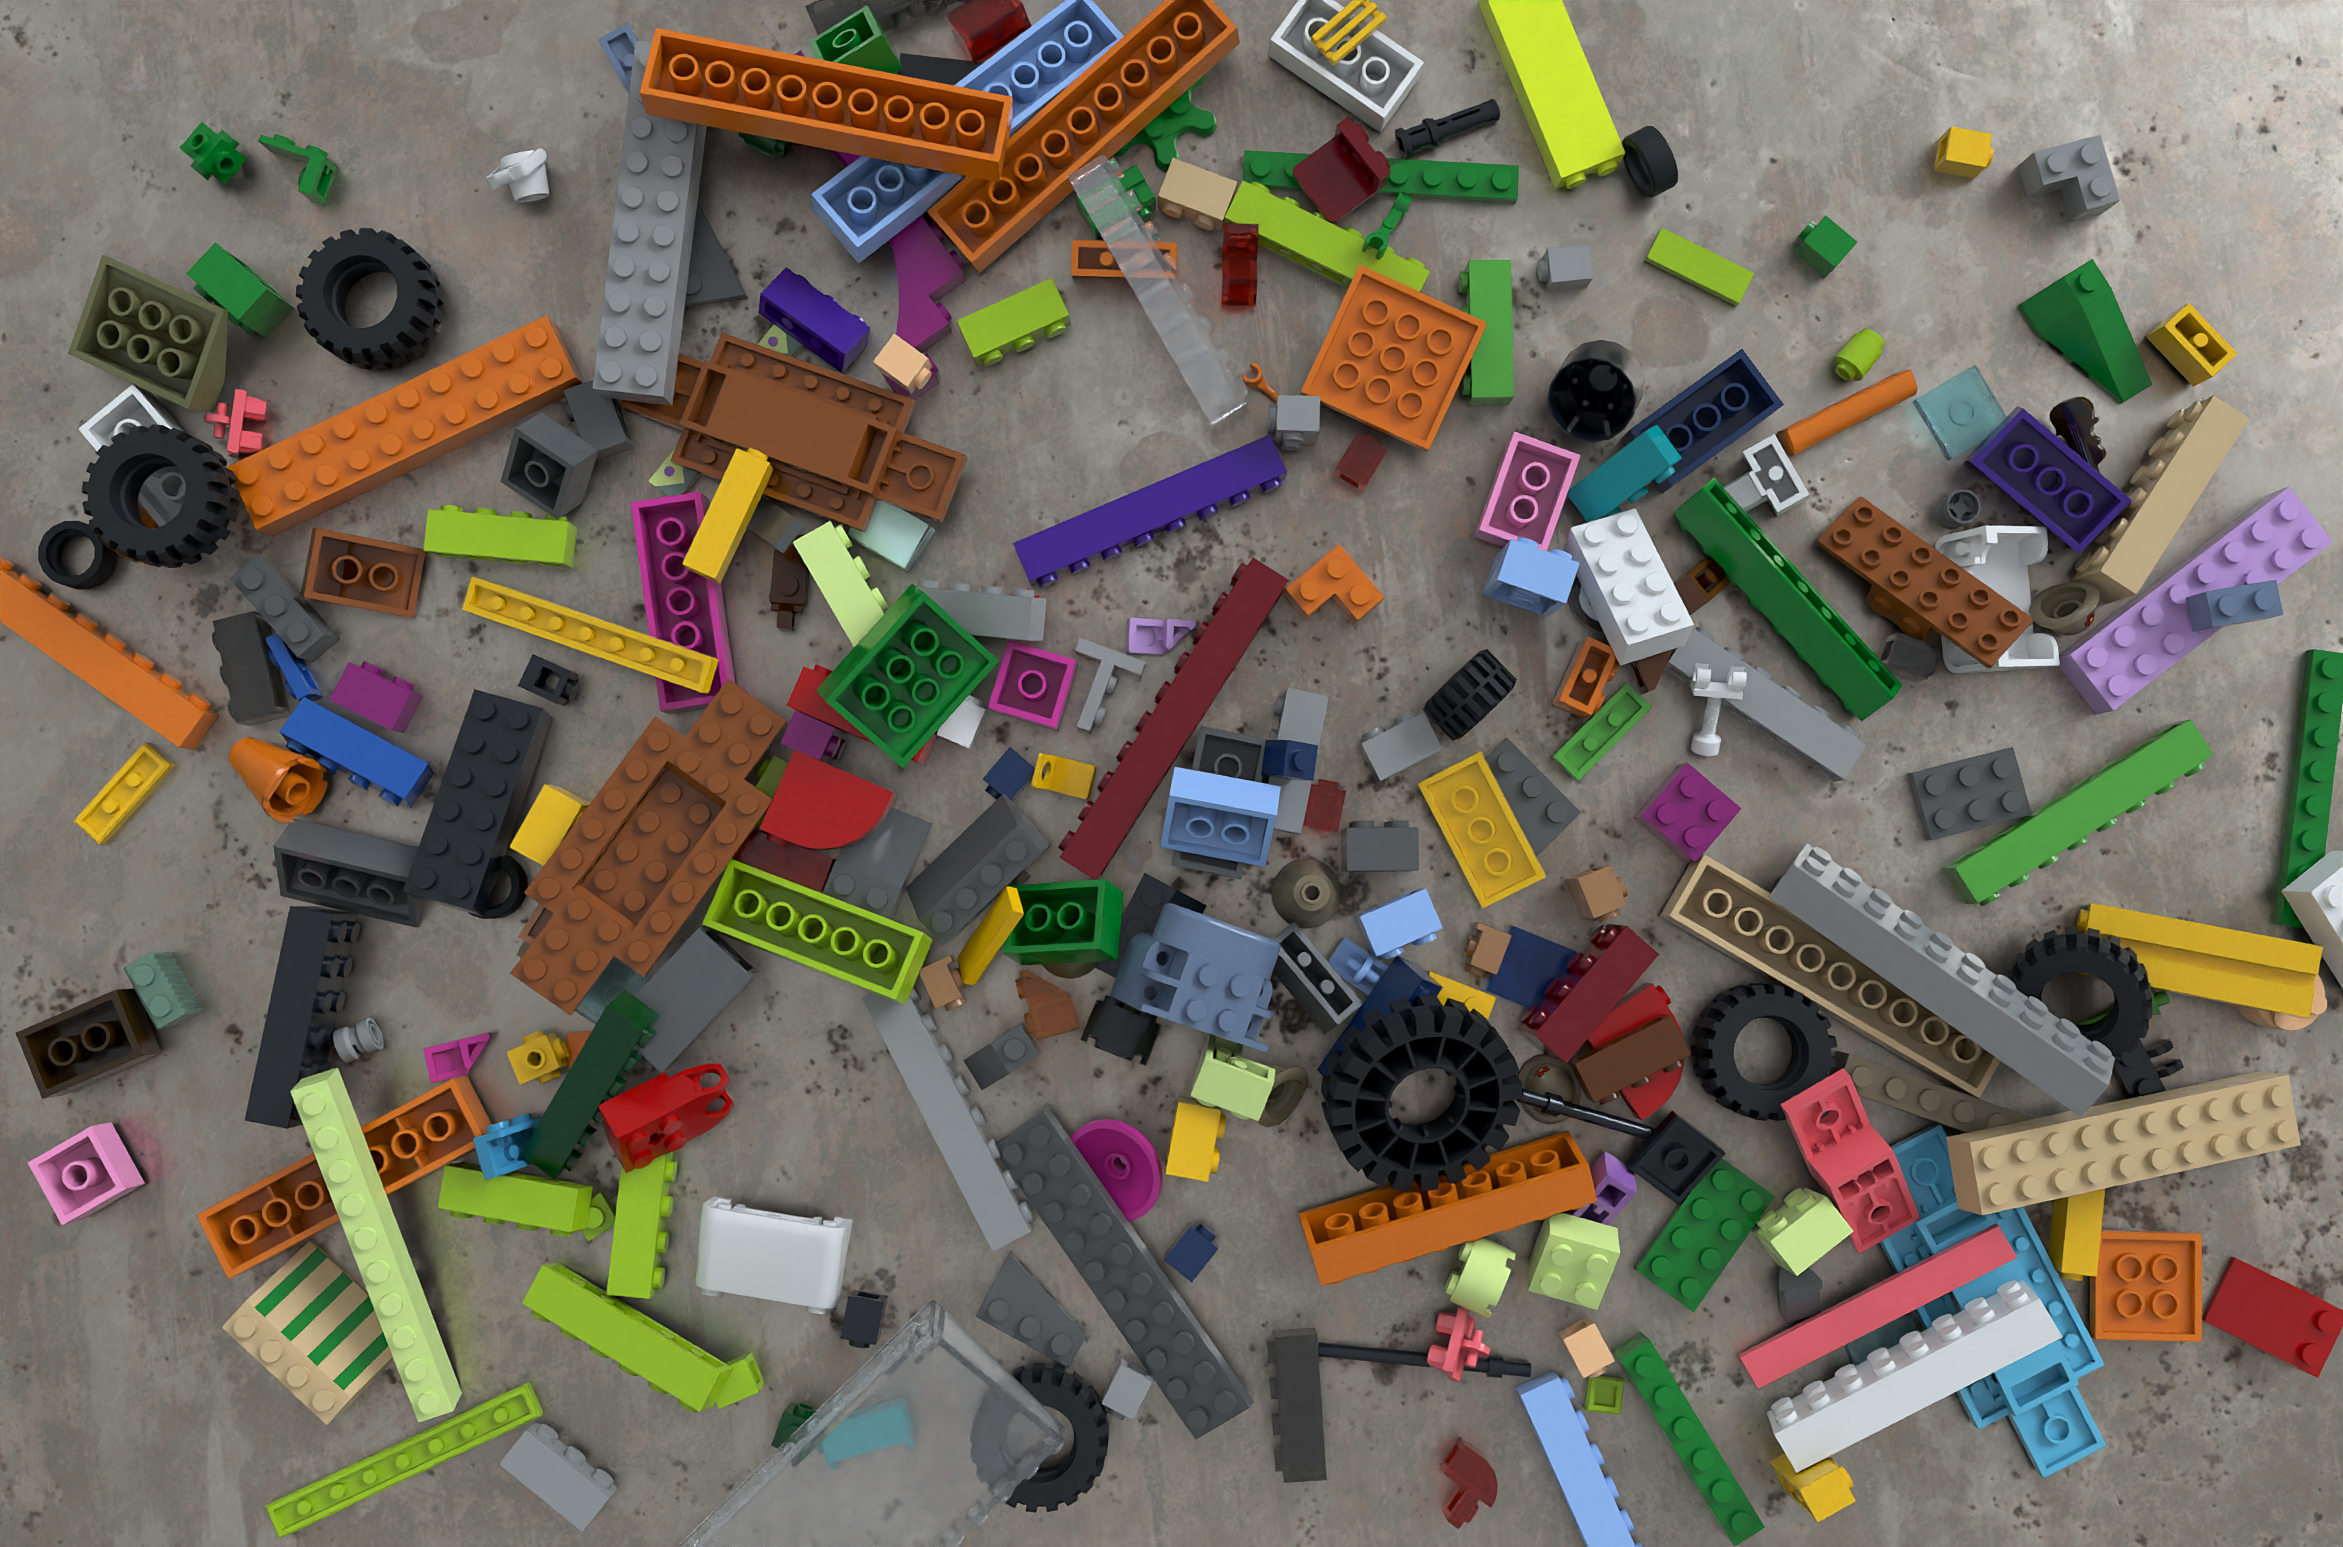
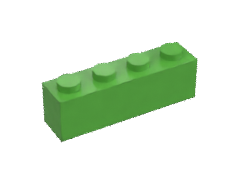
(1489, 299)

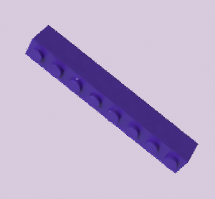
(1150, 511)

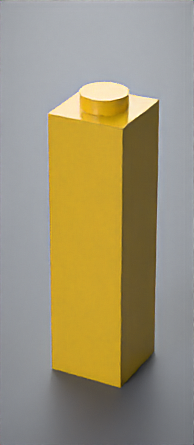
(729, 514)
(2076, 1234)

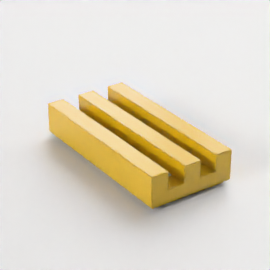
(1370, 9)

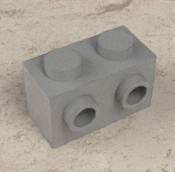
(1294, 421)

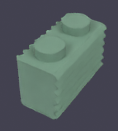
(163, 989)

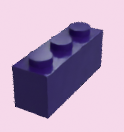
(814, 319)

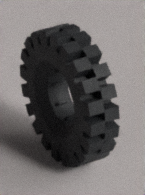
(1391, 1050)

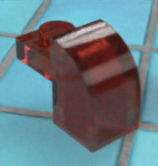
(1239, 264)
(1476, 1479)

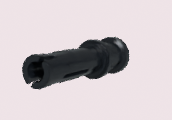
(1433, 131)

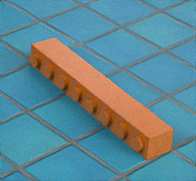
(102, 660)

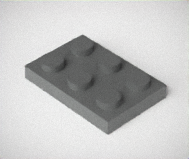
(1969, 794)

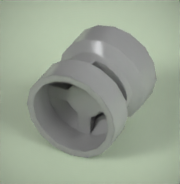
(357, 1040)

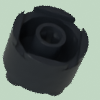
(1121, 1030)

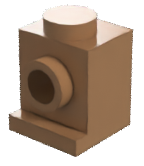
(1485, 950)
(943, 983)

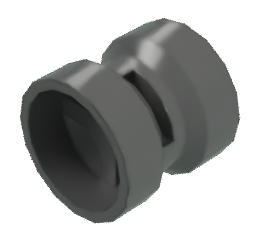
(1964, 505)

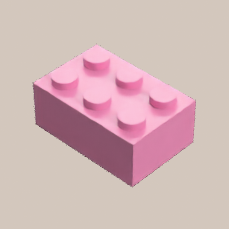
(1527, 492)

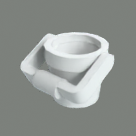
(524, 174)

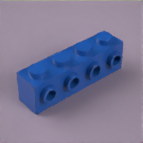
(357, 753)

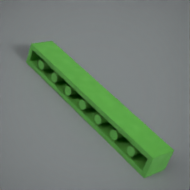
(2078, 812)

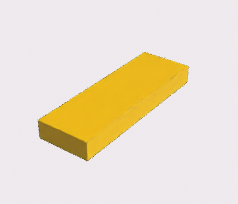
(124, 793)
(990, 935)

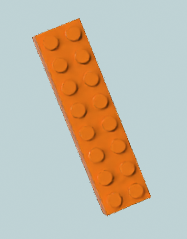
(296, 1199)
(1399, 1225)

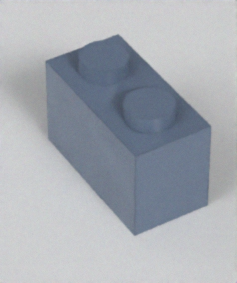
(2234, 605)

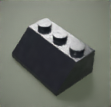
(1143, 914)

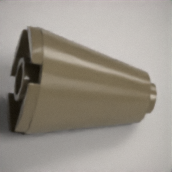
(1290, 896)

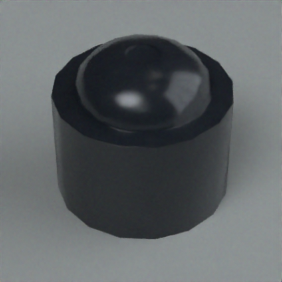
(1596, 391)

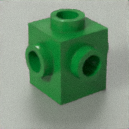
(213, 153)

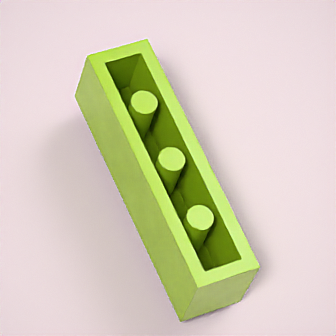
(500, 538)
(516, 1198)
(640, 1229)

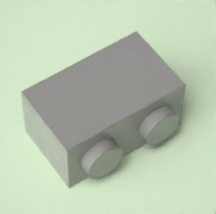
(1399, 746)

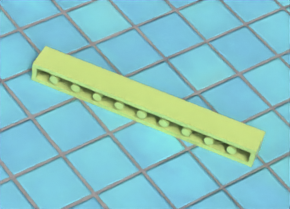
(377, 1243)

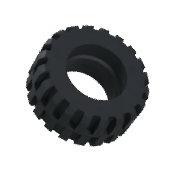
(334, 274)
(116, 487)
(2100, 958)
(1717, 1040)
(1091, 1436)

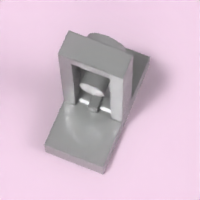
(1104, 680)

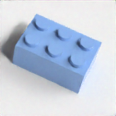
(1531, 577)

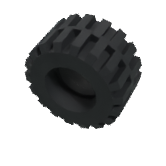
(1470, 695)

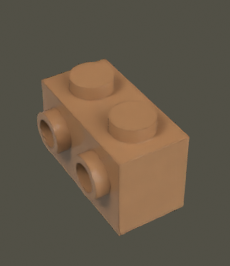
(1597, 893)

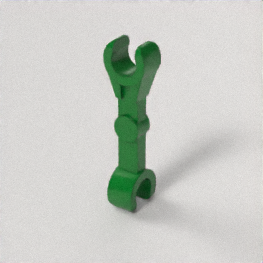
(1379, 238)

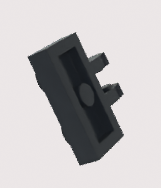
(2137, 1073)

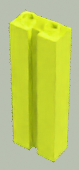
(1554, 88)

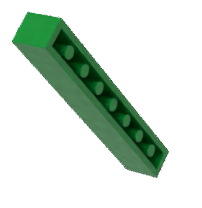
(1787, 600)

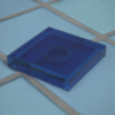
(1529, 968)

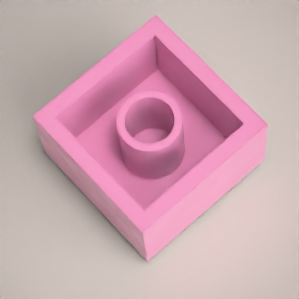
(86, 1173)

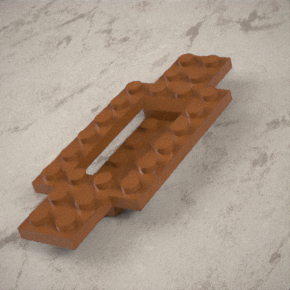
(810, 422)
(659, 858)

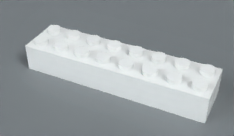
(1912, 1374)

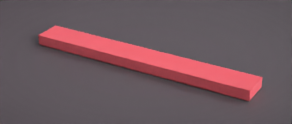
(1878, 1305)

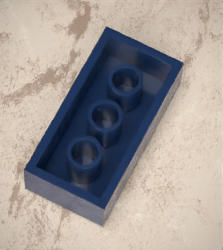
(1711, 414)

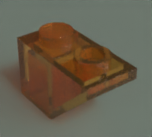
(1049, 1005)

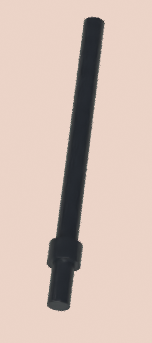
(1554, 1105)
(1493, 1365)

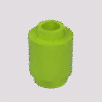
(1859, 355)

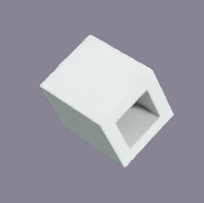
(964, 723)

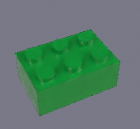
(1066, 923)

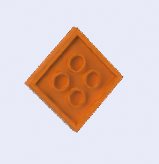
(2147, 1286)

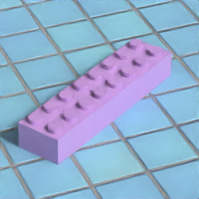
(2156, 625)

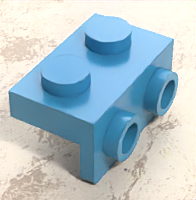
(502, 1145)

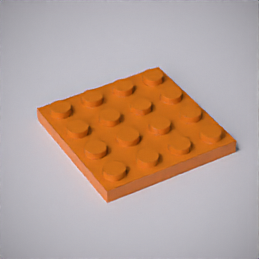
(1393, 358)

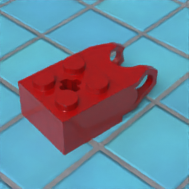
(662, 1115)

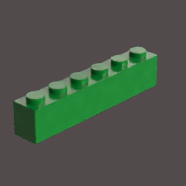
(1688, 1439)

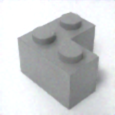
(2078, 171)

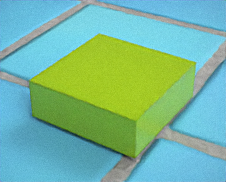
(1604, 1394)

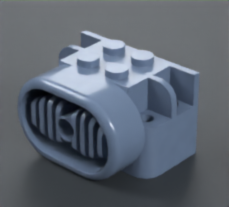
(1200, 975)

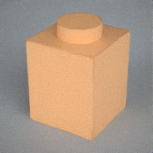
(903, 364)
(1586, 1348)

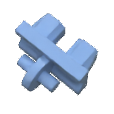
(1357, 966)

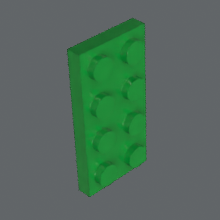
(1703, 1234)

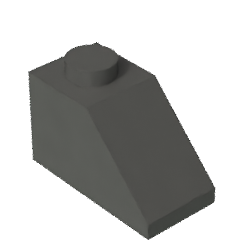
(1002, 1056)

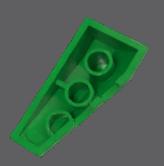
(2089, 328)

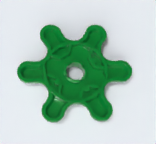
(1169, 125)

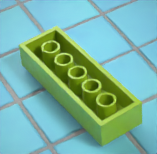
(818, 932)

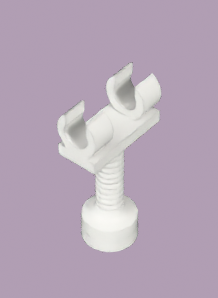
(1706, 741)

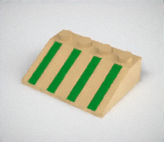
(314, 1332)

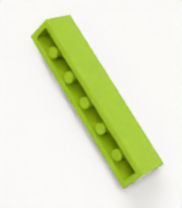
(1315, 241)
(627, 1337)

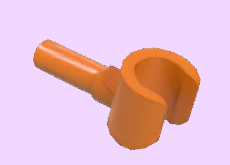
(1259, 382)

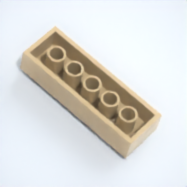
(2160, 498)

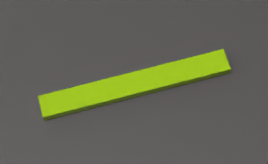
(404, 1460)

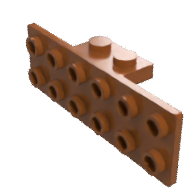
(1921, 585)

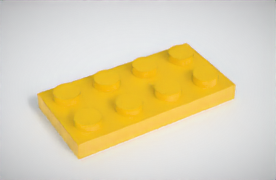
(1481, 830)

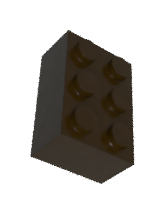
(88, 1043)

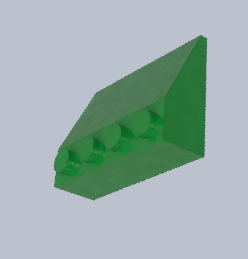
(907, 675)

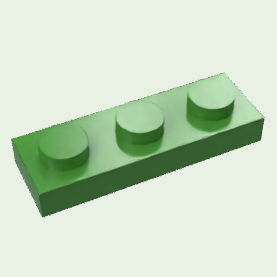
(1601, 731)

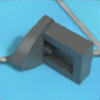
(1799, 1294)

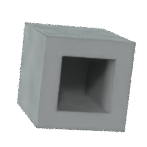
(1566, 268)
(1126, 1390)

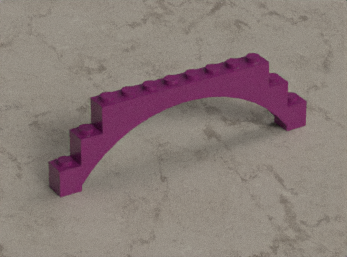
(924, 277)

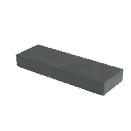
(774, 525)

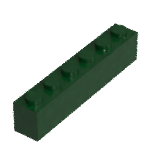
(592, 1080)

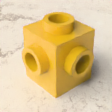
(539, 1057)

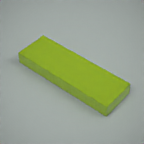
(1699, 267)

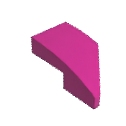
(454, 1057)

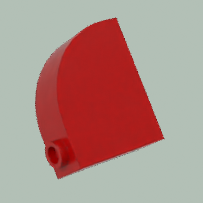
(823, 806)
(1630, 1012)

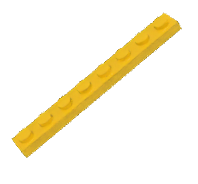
(590, 634)

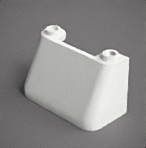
(2001, 561)
(771, 1255)

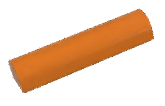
(1847, 412)

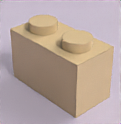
(1196, 195)

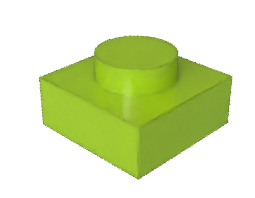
(600, 1216)

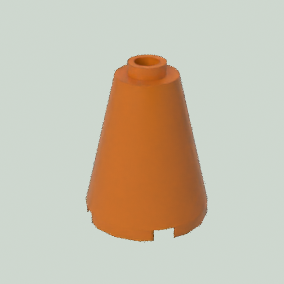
(279, 778)

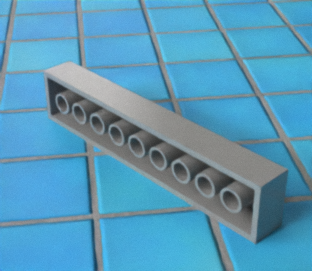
(648, 252)
(1945, 979)

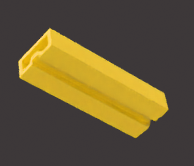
(2213, 960)

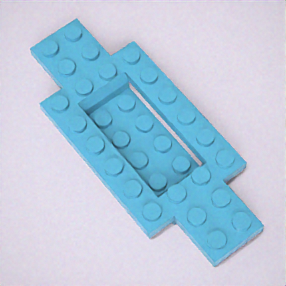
(2039, 1388)

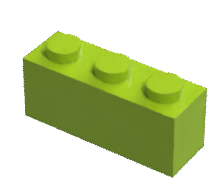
(1014, 323)

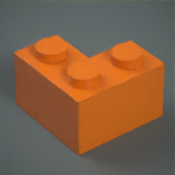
(1336, 579)

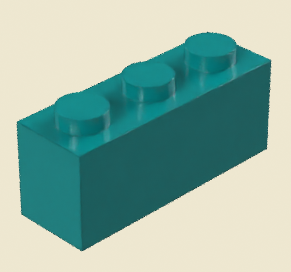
(1625, 475)

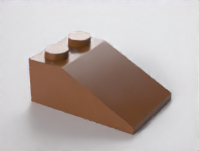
(362, 572)

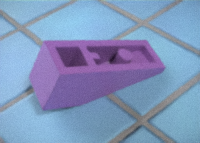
(1613, 1187)

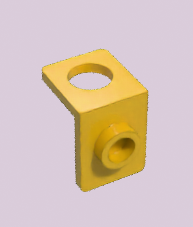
(1064, 776)

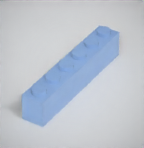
(1575, 1462)

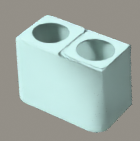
(894, 535)

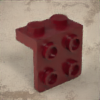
(1342, 172)

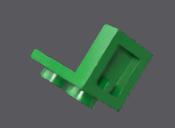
(316, 176)

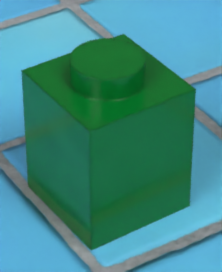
(1824, 245)

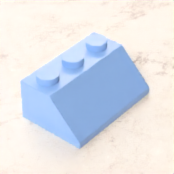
(1220, 816)

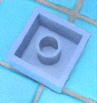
(1399, 923)

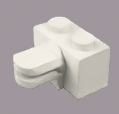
(1769, 479)

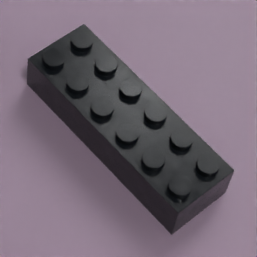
(478, 803)
(301, 1010)

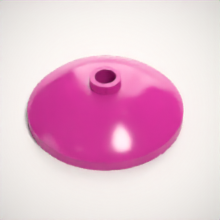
(1133, 1185)

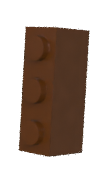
(1630, 1059)

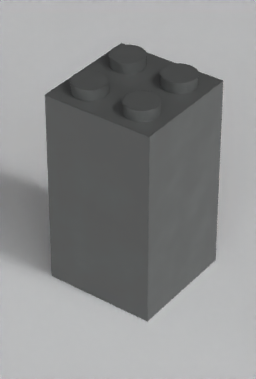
(691, 994)

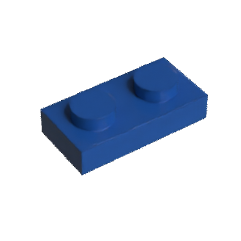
(299, 678)

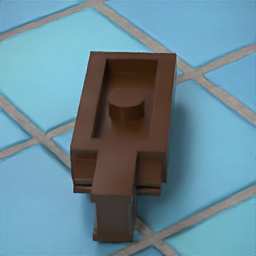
(788, 586)

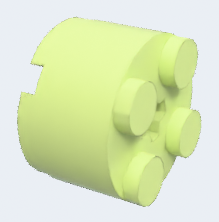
(1479, 1276)

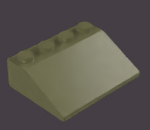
(153, 336)

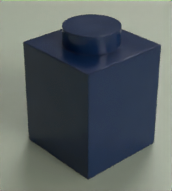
(1289, 760)
(1009, 775)
(1192, 1250)

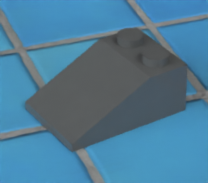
(880, 865)

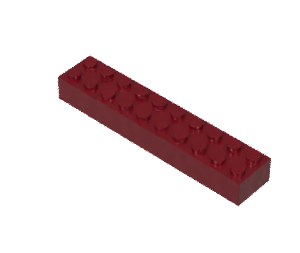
(1174, 719)

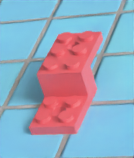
(1850, 1160)

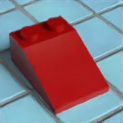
(2275, 1317)

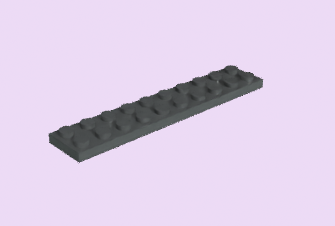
(1123, 1274)

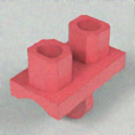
(243, 408)
(1452, 1359)

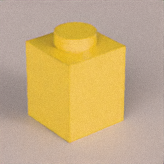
(1964, 152)

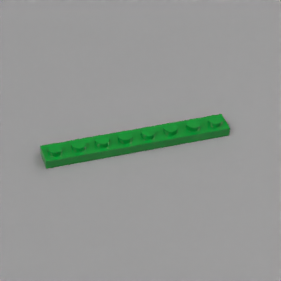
(1407, 176)
(2311, 773)

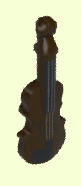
(2075, 422)

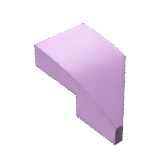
(1155, 636)

